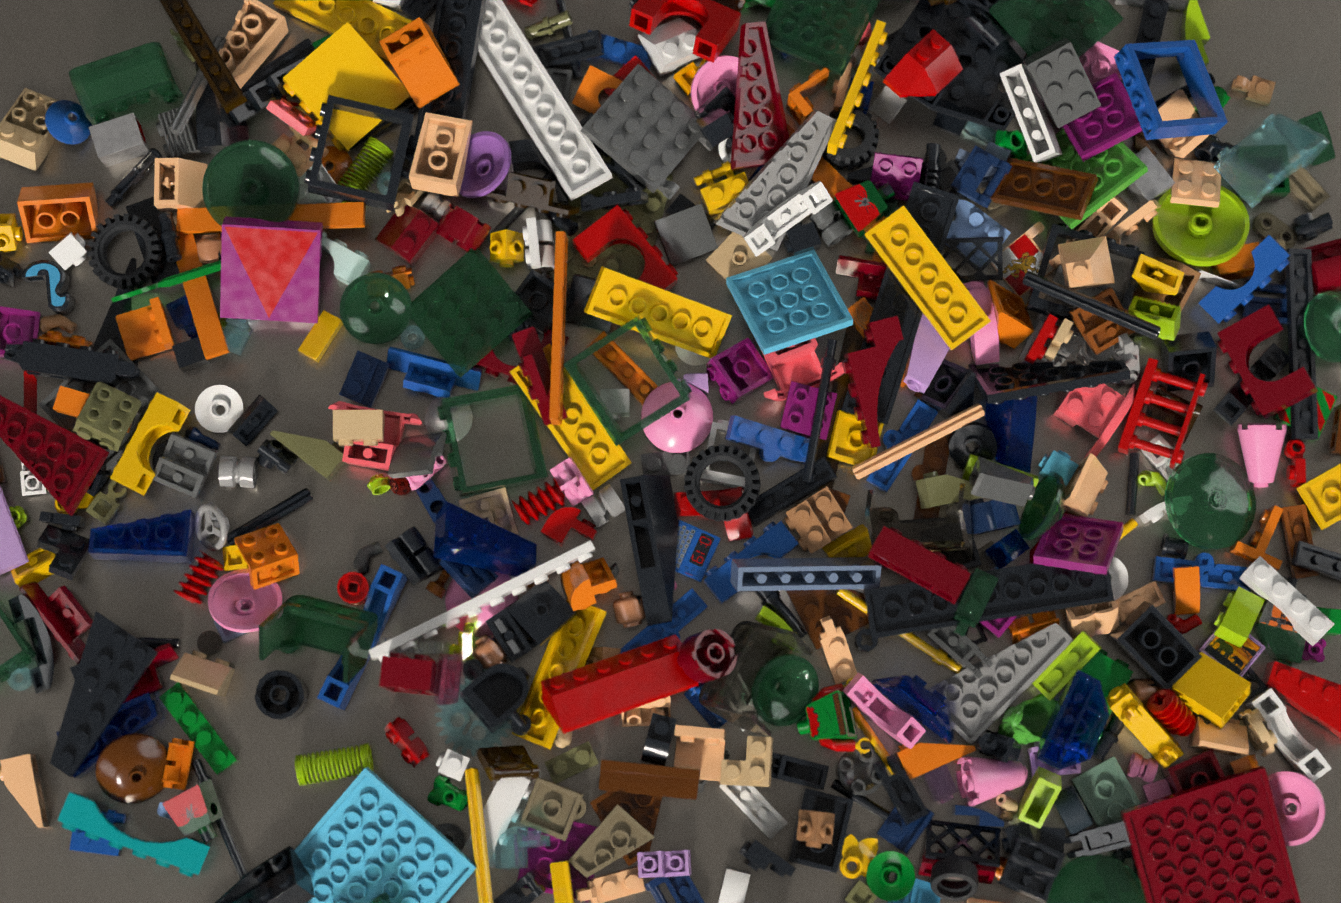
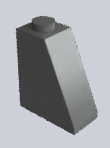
(1000, 483)

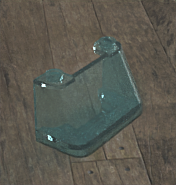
(1269, 156)

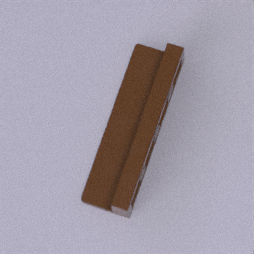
(649, 779)

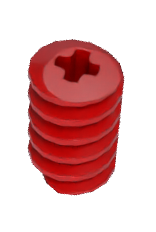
(539, 502)
(199, 578)
(1172, 712)

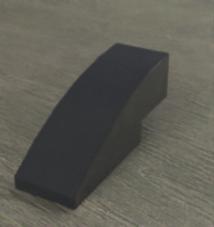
(799, 771)

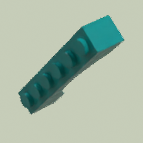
(85, 815)

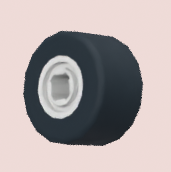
(1072, 810)

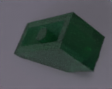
(1280, 644)

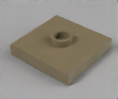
(551, 808)

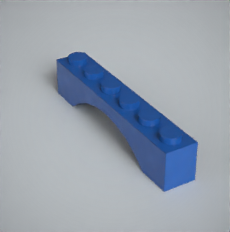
(381, 600)

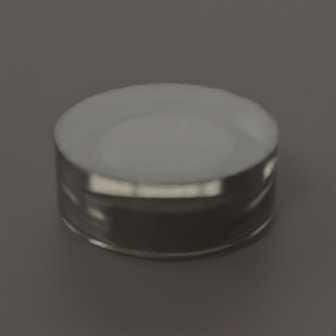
(209, 643)

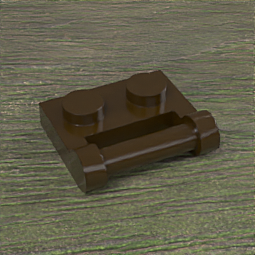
(1164, 414)
(507, 762)

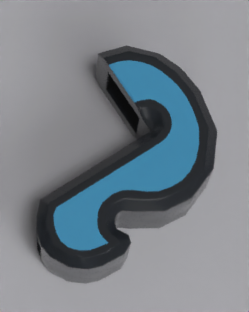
(56, 282)

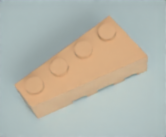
(252, 39)

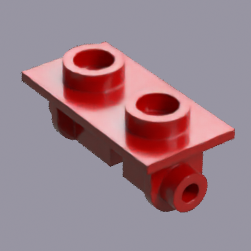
(398, 734)

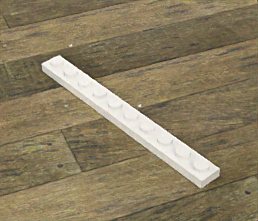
(493, 597)

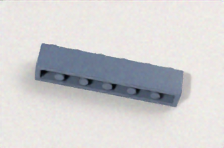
(805, 573)

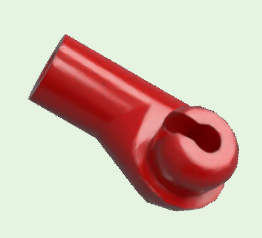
(1184, 625)

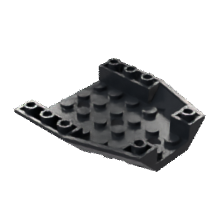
(974, 91)

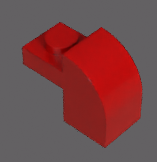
(563, 522)

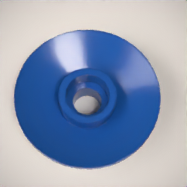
(62, 127)

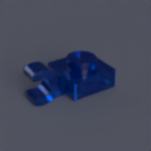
(181, 315)

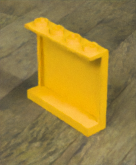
(349, 70)

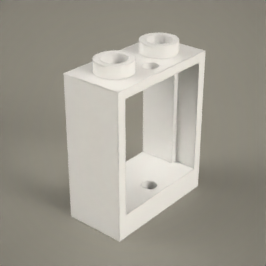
(722, 478)

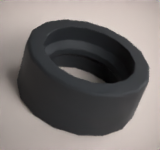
(954, 889)

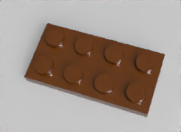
(1046, 189)

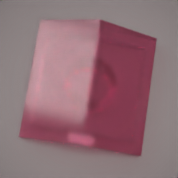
(448, 678)

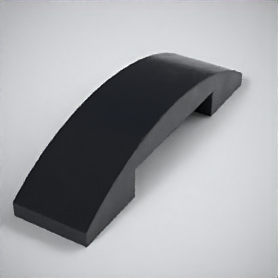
(1265, 369)
(25, 612)

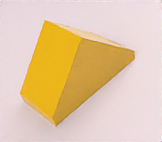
(1157, 276)

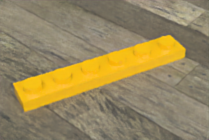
(854, 95)

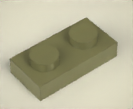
(571, 762)

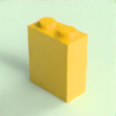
(1212, 690)

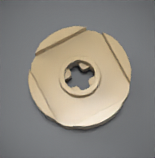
(1257, 732)

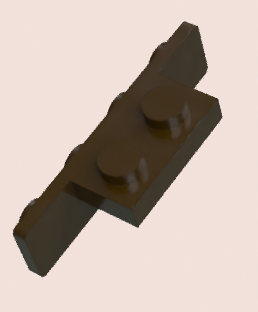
(533, 192)

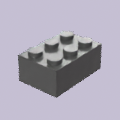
(1062, 82)

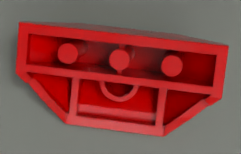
(925, 68)

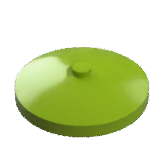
(1202, 233)

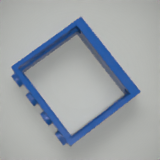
(1198, 81)

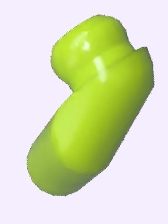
(1152, 479)

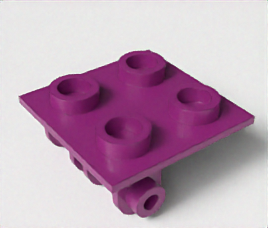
(897, 171)
(800, 409)

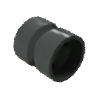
(831, 224)

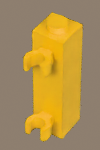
(1144, 725)

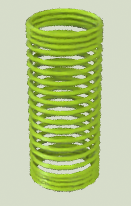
(366, 174)
(302, 766)

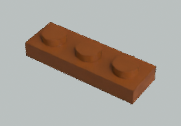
(1297, 528)

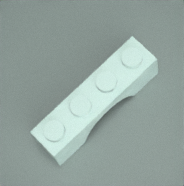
(347, 263)

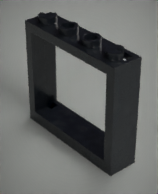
(347, 193)
(1063, 231)

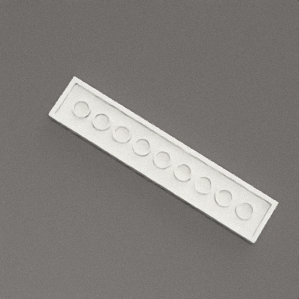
(539, 103)

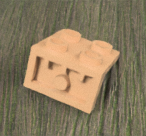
(1178, 108)
(701, 750)

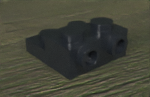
(538, 295)
(760, 856)

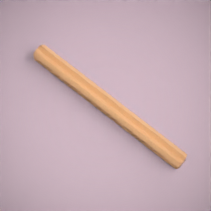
(918, 441)

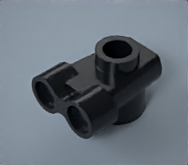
(1210, 148)
(1308, 227)
(272, 454)

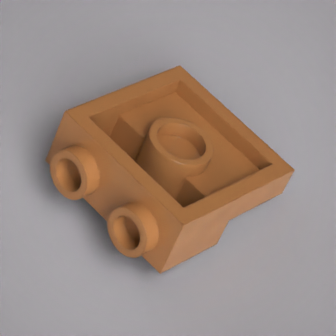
(817, 520)

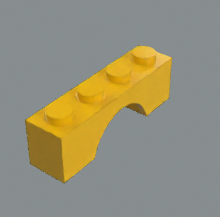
(160, 418)

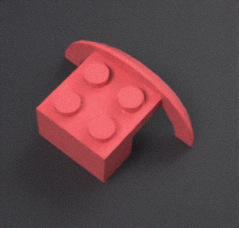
(796, 364)
(1096, 411)
(377, 456)

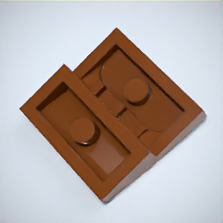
(1097, 331)

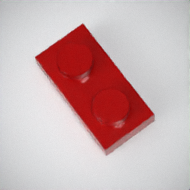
(1047, 331)
(684, 507)

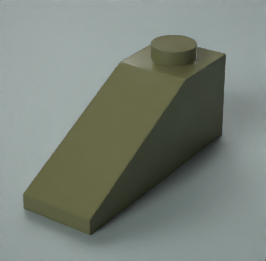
(315, 452)
(940, 490)

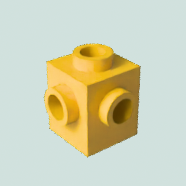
(9, 232)
(506, 247)

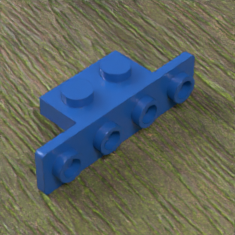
(430, 373)

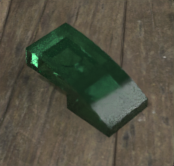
(1317, 122)

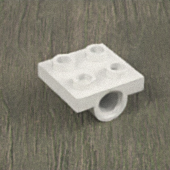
(539, 237)

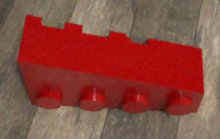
(1307, 693)

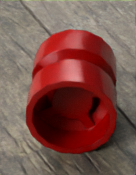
(353, 588)

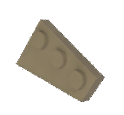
(609, 842)

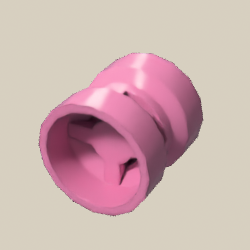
(1142, 767)

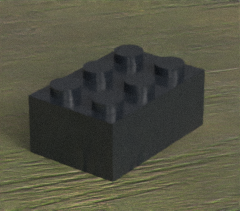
(1155, 645)
(829, 855)

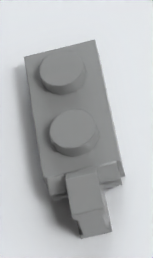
(1129, 354)

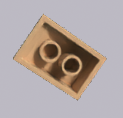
(441, 155)
(1085, 486)

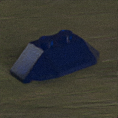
(920, 702)
(1074, 723)

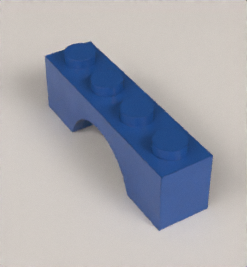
(1267, 258)
(775, 542)

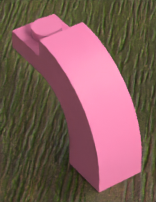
(984, 343)
(883, 712)

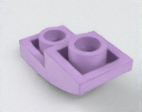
(664, 864)

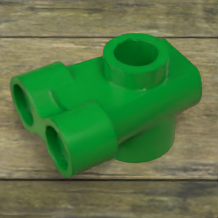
(1014, 142)
(447, 794)

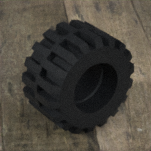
(856, 156)

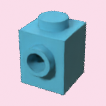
(1059, 463)

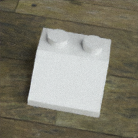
(670, 46)

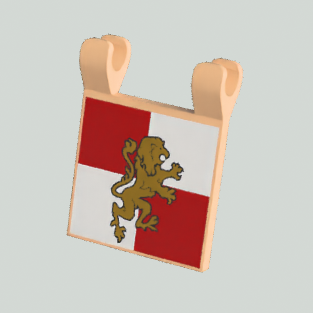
(1024, 256)

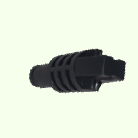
(931, 169)

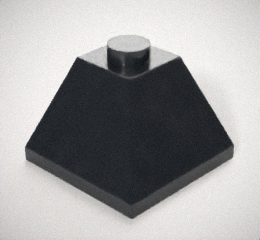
(949, 390)

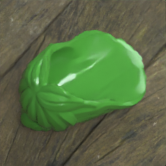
(1027, 720)

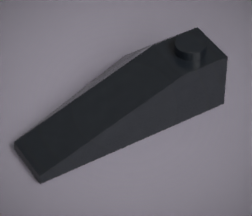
(214, 125)

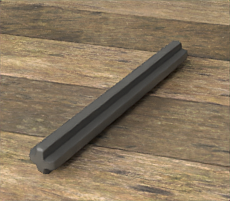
(192, 96)

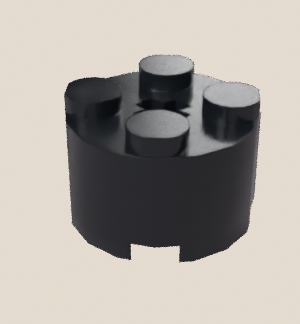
(268, 689)

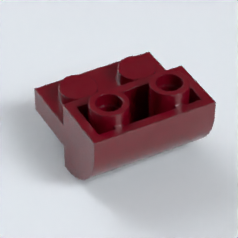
(1326, 266)

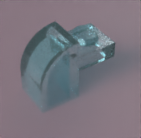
(512, 847)

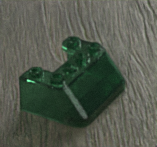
(125, 80)

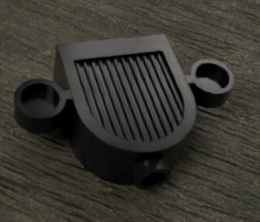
(497, 695)

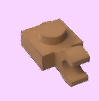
(1257, 89)

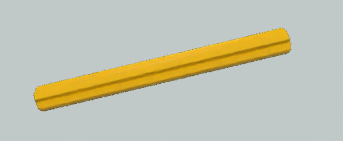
(478, 835)

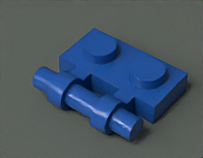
(82, 843)

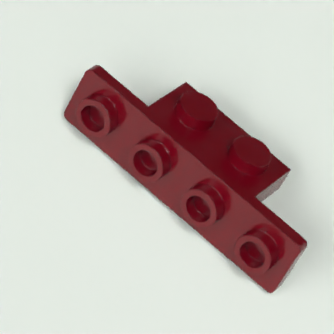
(867, 271)
(536, 369)
(61, 615)
(151, 680)

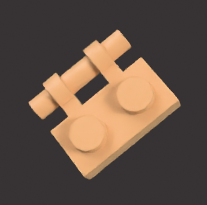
(295, 153)

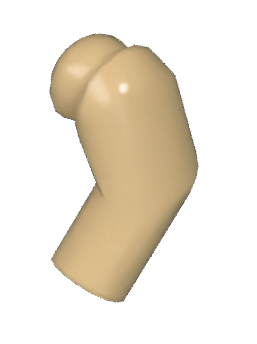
(1008, 807)

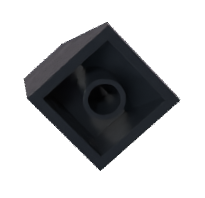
(1189, 357)

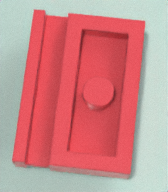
(292, 116)

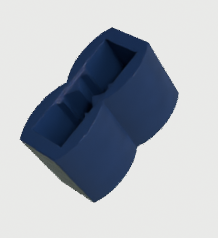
(992, 516)

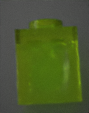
(465, 642)

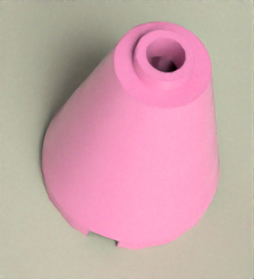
(1261, 451)
(987, 778)

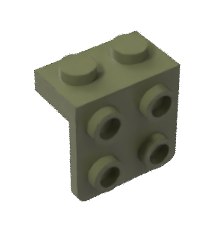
(107, 416)

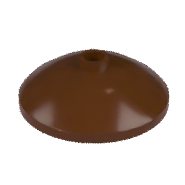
(129, 756)

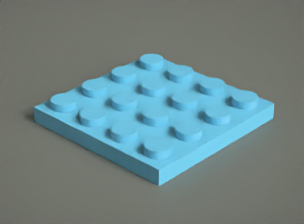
(789, 301)

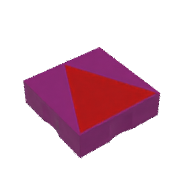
(270, 270)

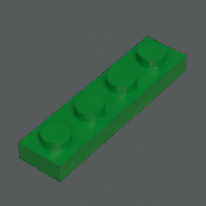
(198, 728)

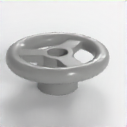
(215, 525)

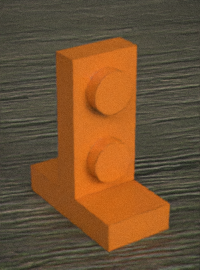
(1260, 539)

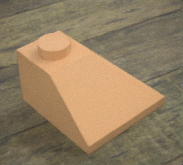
(1086, 263)

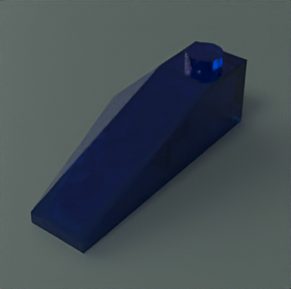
(1014, 431)

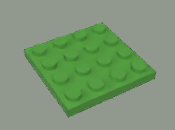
(1114, 168)

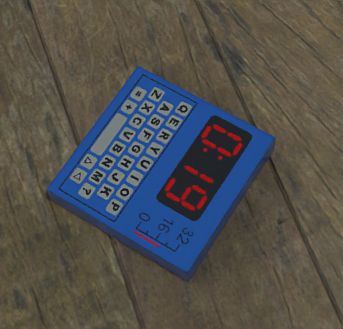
(694, 551)

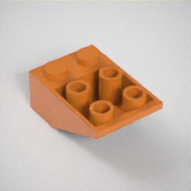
(419, 62)

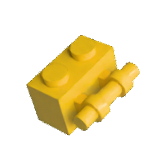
(720, 194)

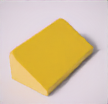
(321, 336)
(851, 544)
(34, 570)
(561, 882)

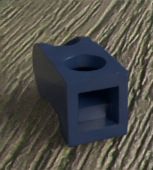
(431, 498)

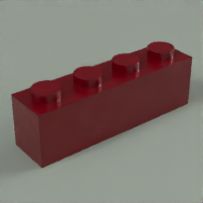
(919, 564)

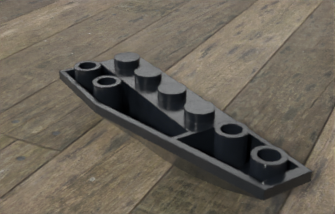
(654, 539)
(273, 881)

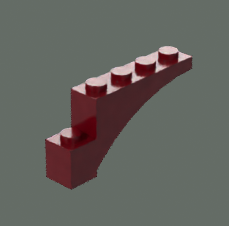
(866, 371)

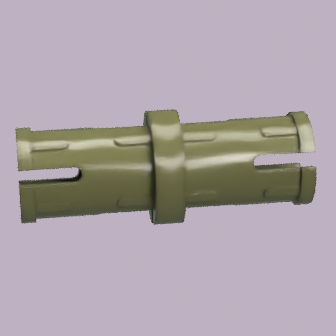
(548, 25)

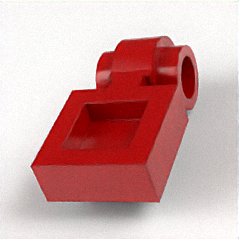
(1297, 469)

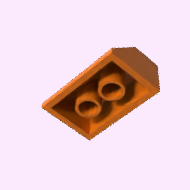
(57, 210)

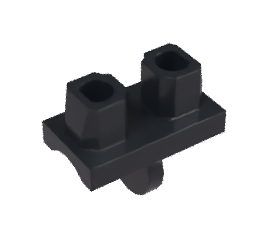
(998, 746)

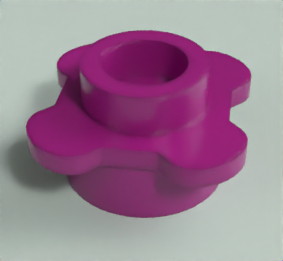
(1318, 655)

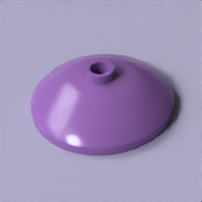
(485, 164)

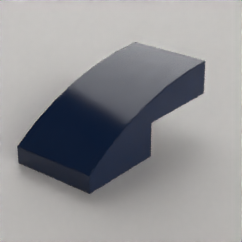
(982, 817)

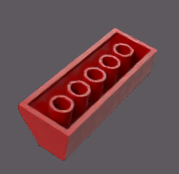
(615, 684)

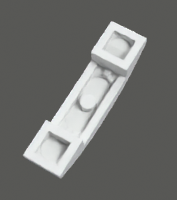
(785, 216)

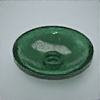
(377, 324)
(1323, 325)
(1044, 508)
(796, 689)

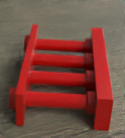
(1146, 396)

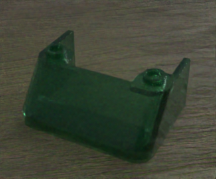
(320, 626)

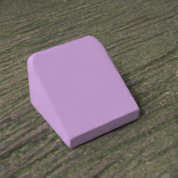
(699, 380)

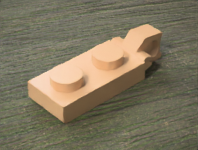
(1129, 225)
(836, 652)
(612, 886)

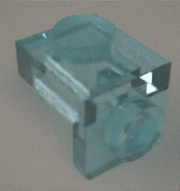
(237, 335)

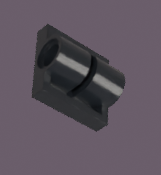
(414, 556)

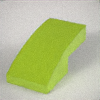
(770, 618)

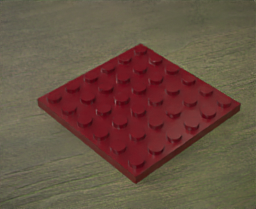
(1212, 844)

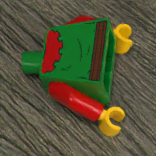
(832, 720)

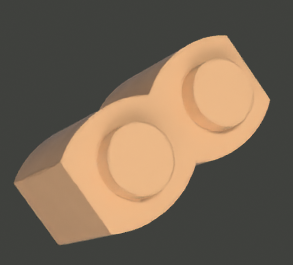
(1092, 619)

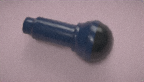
(194, 434)

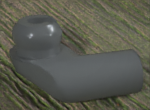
(363, 556)

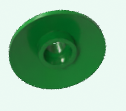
(879, 872)

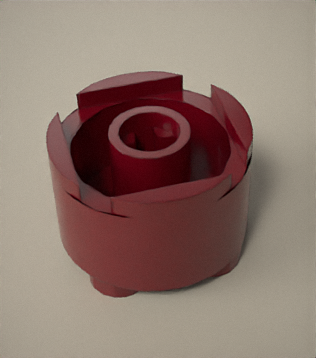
(462, 227)
(707, 655)

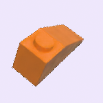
(928, 756)

